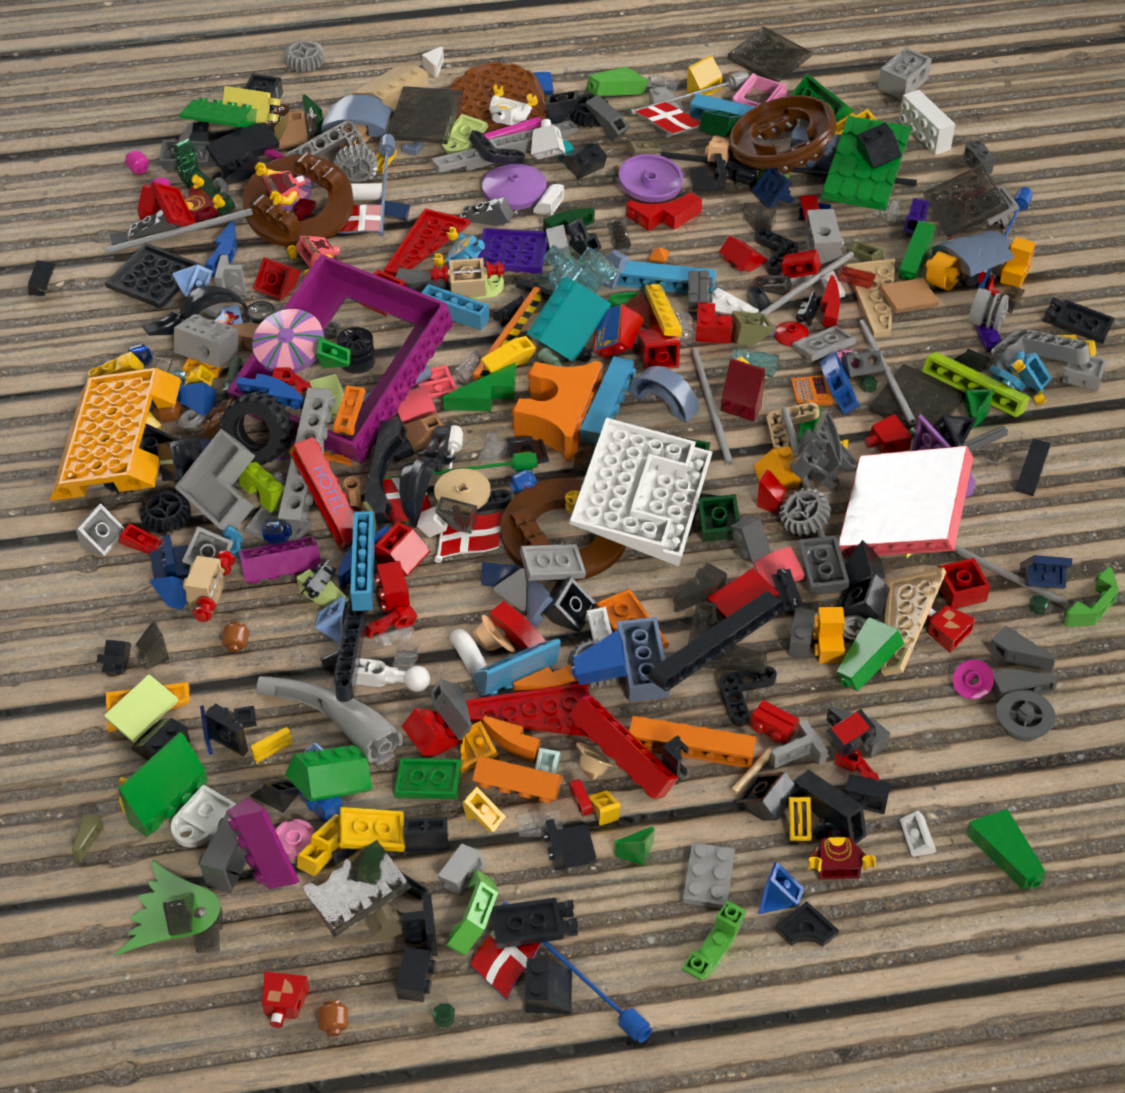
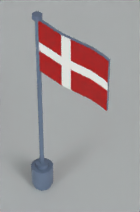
(371, 217)

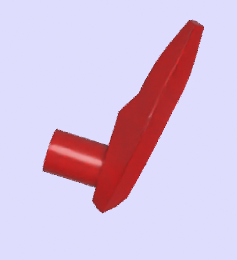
(990, 286)

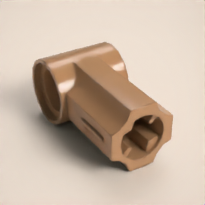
(351, 487)

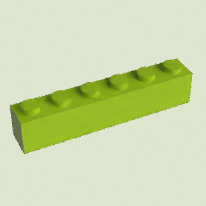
(965, 379)

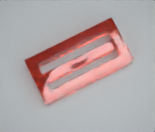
(856, 277)

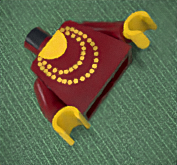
(201, 204)
(839, 858)

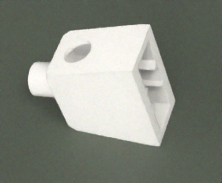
(547, 141)

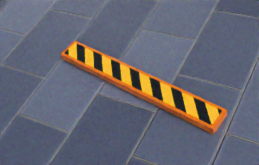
(513, 327)

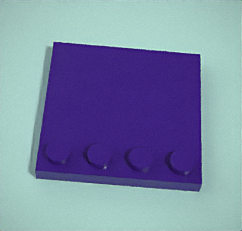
(515, 249)

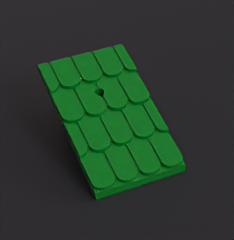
(850, 175)

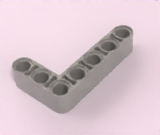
(330, 144)
(1043, 344)

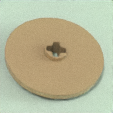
(473, 483)

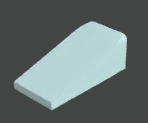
(548, 760)

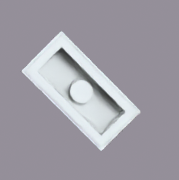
(917, 834)

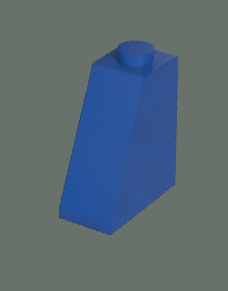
(601, 661)

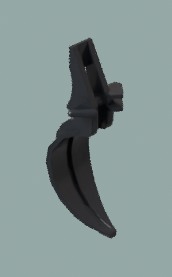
(195, 302)
(417, 474)

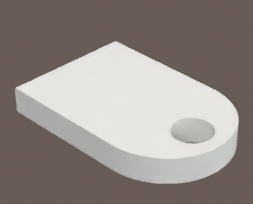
(200, 817)

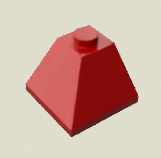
(276, 279)

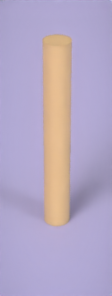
(751, 772)

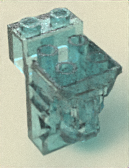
(590, 269)

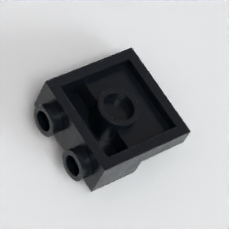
(226, 730)

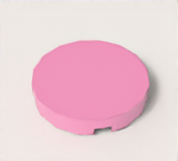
(294, 836)

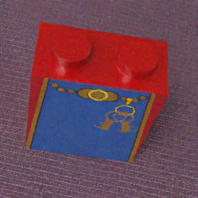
(616, 331)

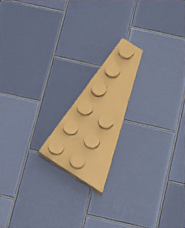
(873, 304)
(907, 610)

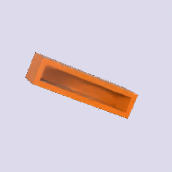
(517, 778)

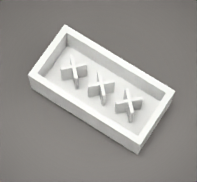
(927, 122)

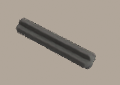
(986, 438)

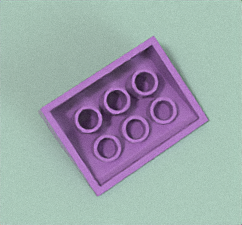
(928, 438)

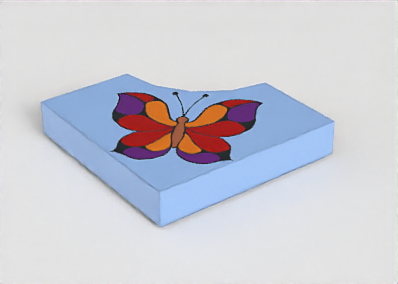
(230, 316)

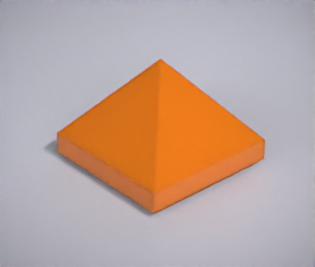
(659, 255)

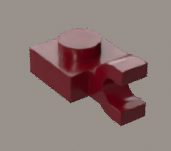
(303, 208)

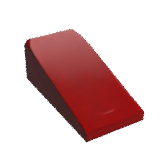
(139, 539)

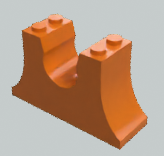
(557, 405)

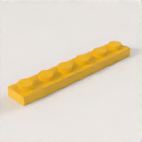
(663, 310)

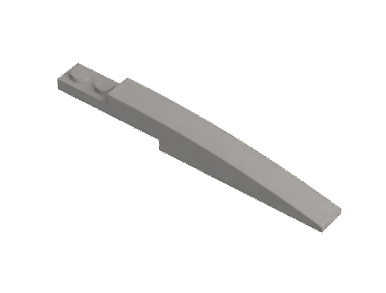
(472, 159)

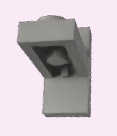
(806, 744)

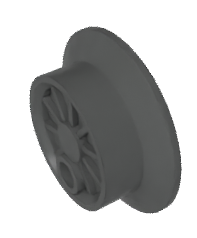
(1025, 715)

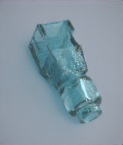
(760, 359)

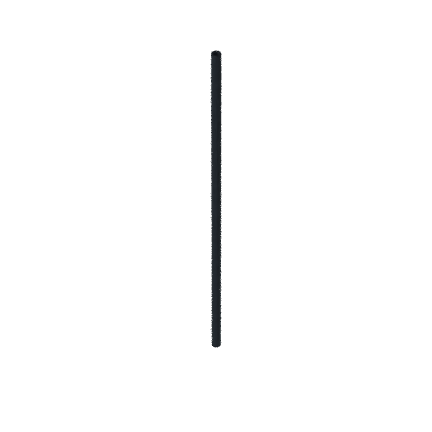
(804, 170)

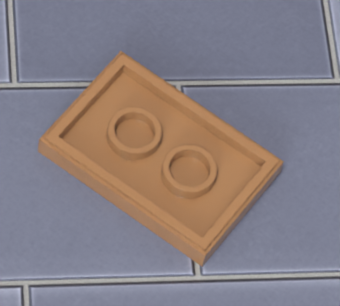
(909, 295)

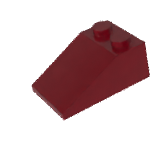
(743, 390)

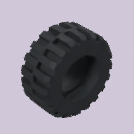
(273, 415)

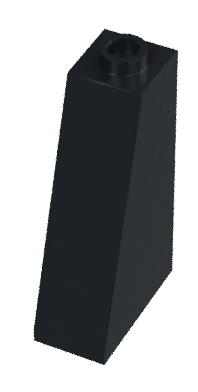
(832, 805)

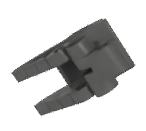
(822, 454)

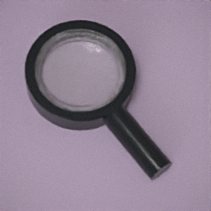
(258, 311)

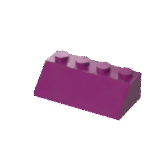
(279, 559)
(261, 845)

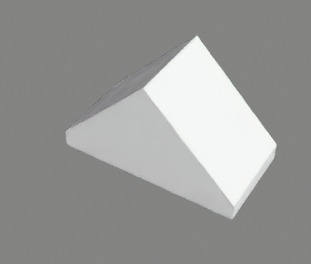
(433, 61)

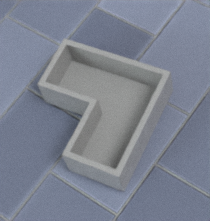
(211, 480)

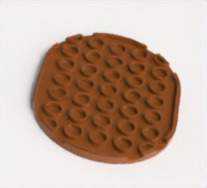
(478, 91)

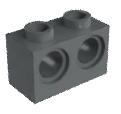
(977, 154)
(861, 359)

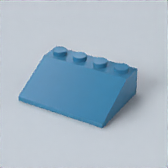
(515, 667)

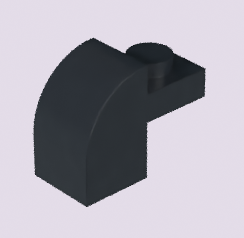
(581, 238)
(115, 656)

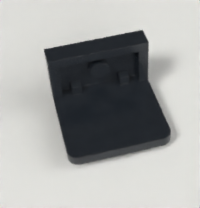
(710, 177)
(569, 845)

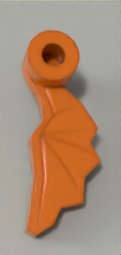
(337, 458)

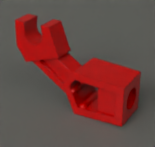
(300, 384)
(399, 617)
(860, 765)

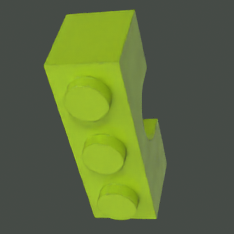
(257, 479)

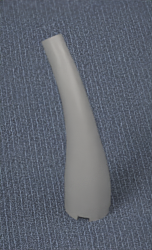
(359, 722)

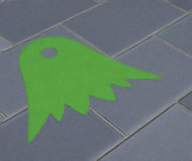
(153, 918)

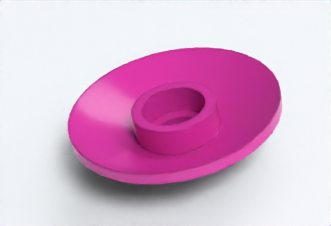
(973, 670)

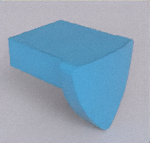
(233, 535)

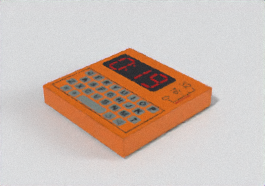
(811, 390)

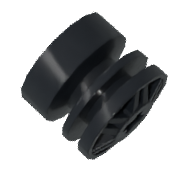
(362, 349)

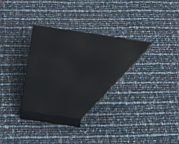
(973, 360)
(954, 429)
(863, 563)
(277, 794)

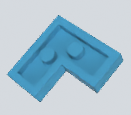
(1007, 378)

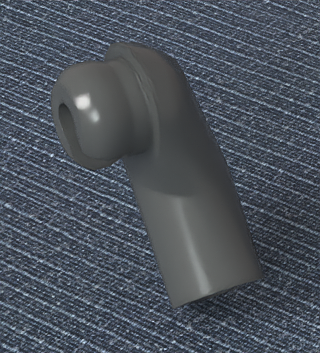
(220, 183)

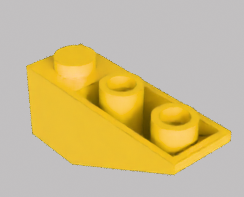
(515, 351)
(124, 363)

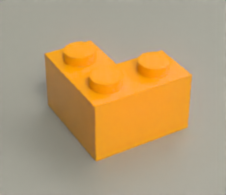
(1017, 268)
(829, 635)

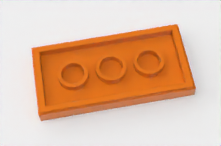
(625, 607)

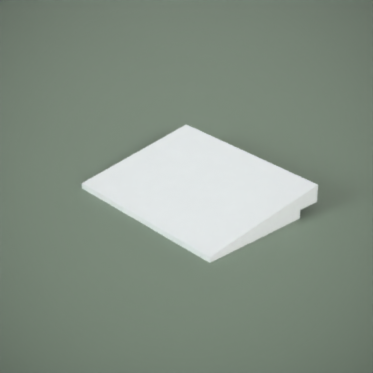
(642, 489)

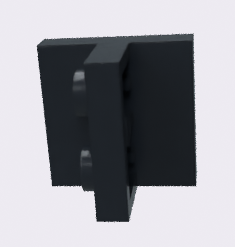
(420, 925)

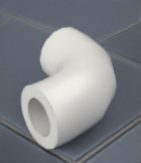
(467, 650)

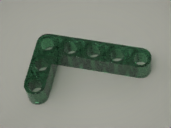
(188, 167)

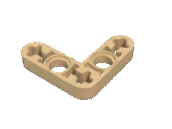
(806, 416)

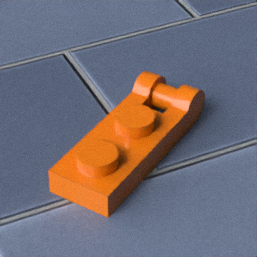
(349, 410)

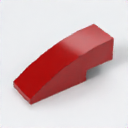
(831, 303)
(515, 626)

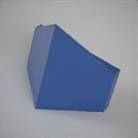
(198, 397)
(171, 591)
(781, 891)

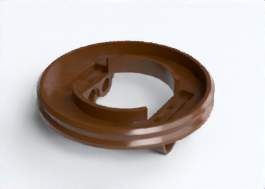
(770, 121)
(282, 225)
(521, 529)

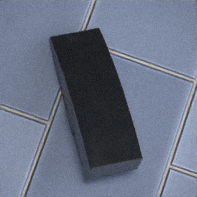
(1033, 467)

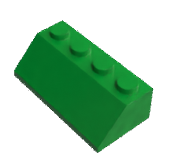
(813, 88)
(330, 772)

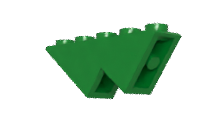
(480, 393)

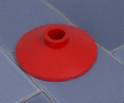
(790, 332)

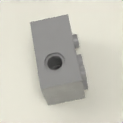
(904, 73)
(824, 235)
(206, 340)

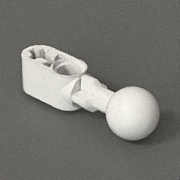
(377, 674)

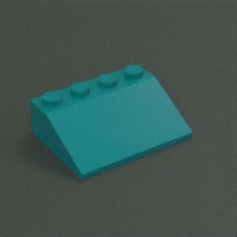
(568, 319)

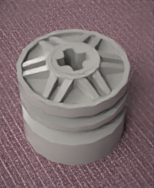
(986, 308)

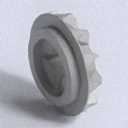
(196, 419)
(850, 622)

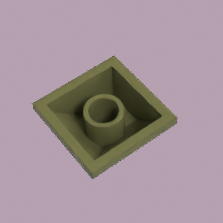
(750, 327)

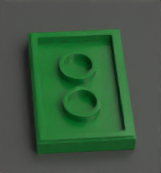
(428, 778)

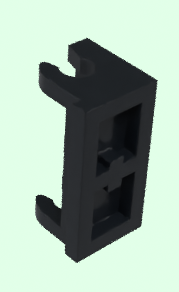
(40, 278)
(672, 756)
(868, 792)
(426, 833)

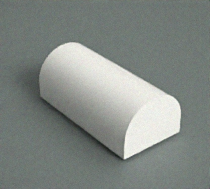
(367, 191)

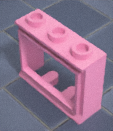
(774, 88)

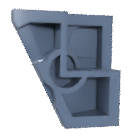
(619, 261)
(536, 600)

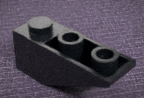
(240, 168)

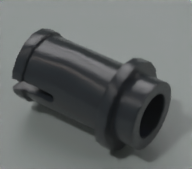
(585, 355)
(330, 659)

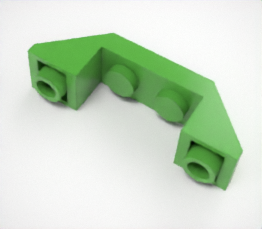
(1084, 616)
(475, 919)
(727, 924)

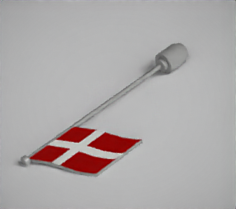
(675, 120)

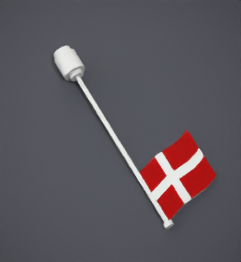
(486, 530)

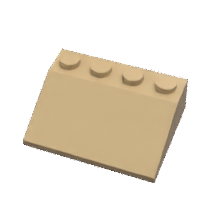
(390, 84)

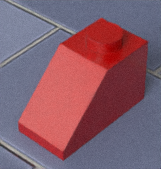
(147, 203)
(770, 493)

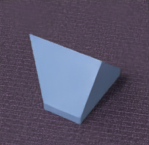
(192, 278)
(331, 619)

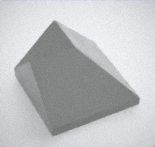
(98, 531)

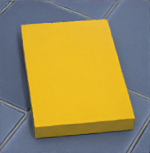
(363, 826)

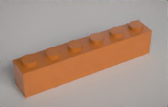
(702, 742)

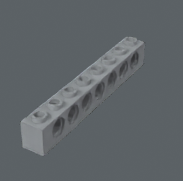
(315, 399)

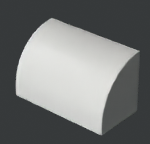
(550, 200)

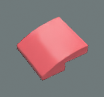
(440, 382)
(416, 405)
(777, 560)

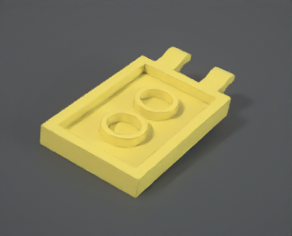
(258, 100)

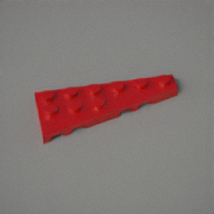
(424, 239)
(533, 709)

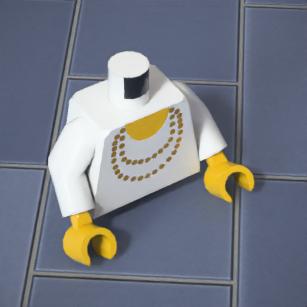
(510, 111)

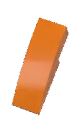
(544, 679)
(512, 739)

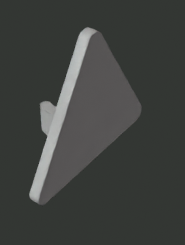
(514, 589)

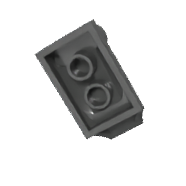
(167, 156)
(823, 565)

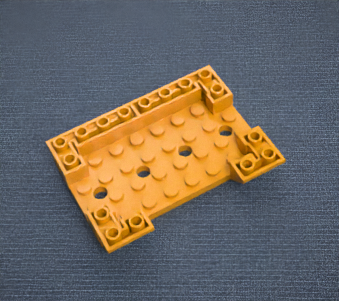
(114, 410)

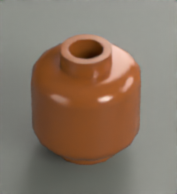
(169, 413)
(235, 636)
(333, 1017)

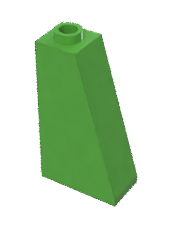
(617, 82)

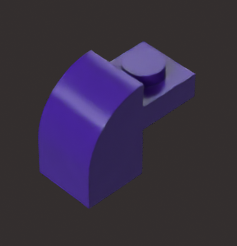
(917, 213)

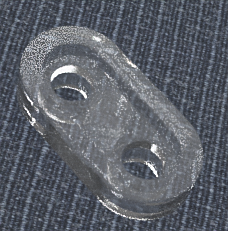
(387, 637)

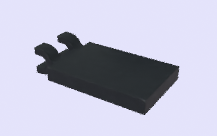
(1079, 319)
(533, 922)

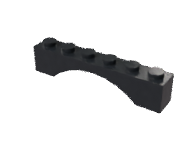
(390, 439)

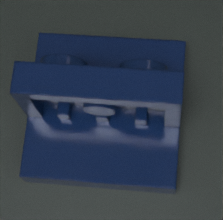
(773, 187)
(169, 559)
(1046, 571)

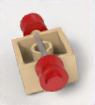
(467, 275)
(206, 583)

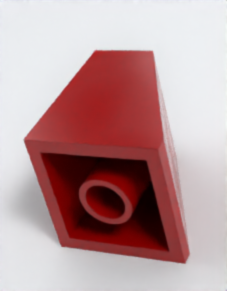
(658, 349)

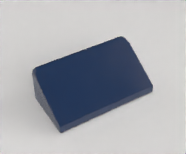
(396, 210)
(495, 573)

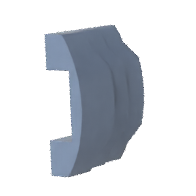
(361, 111)
(977, 251)

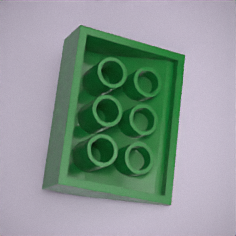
(220, 113)
(162, 785)

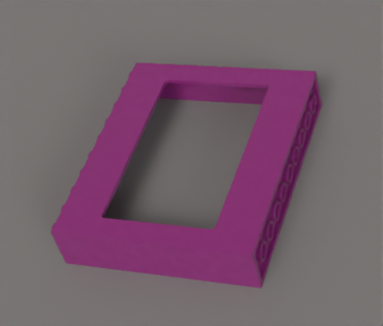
(322, 295)

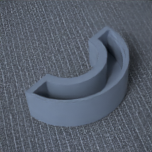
(669, 387)

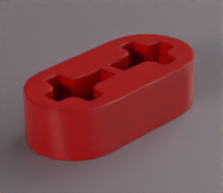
(580, 797)

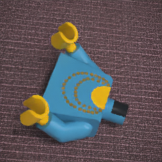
(464, 248)
(1031, 372)

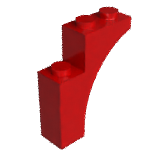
(670, 213)

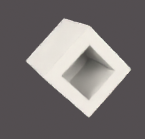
(431, 523)

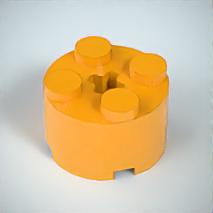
(942, 271)

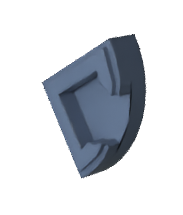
(412, 149)

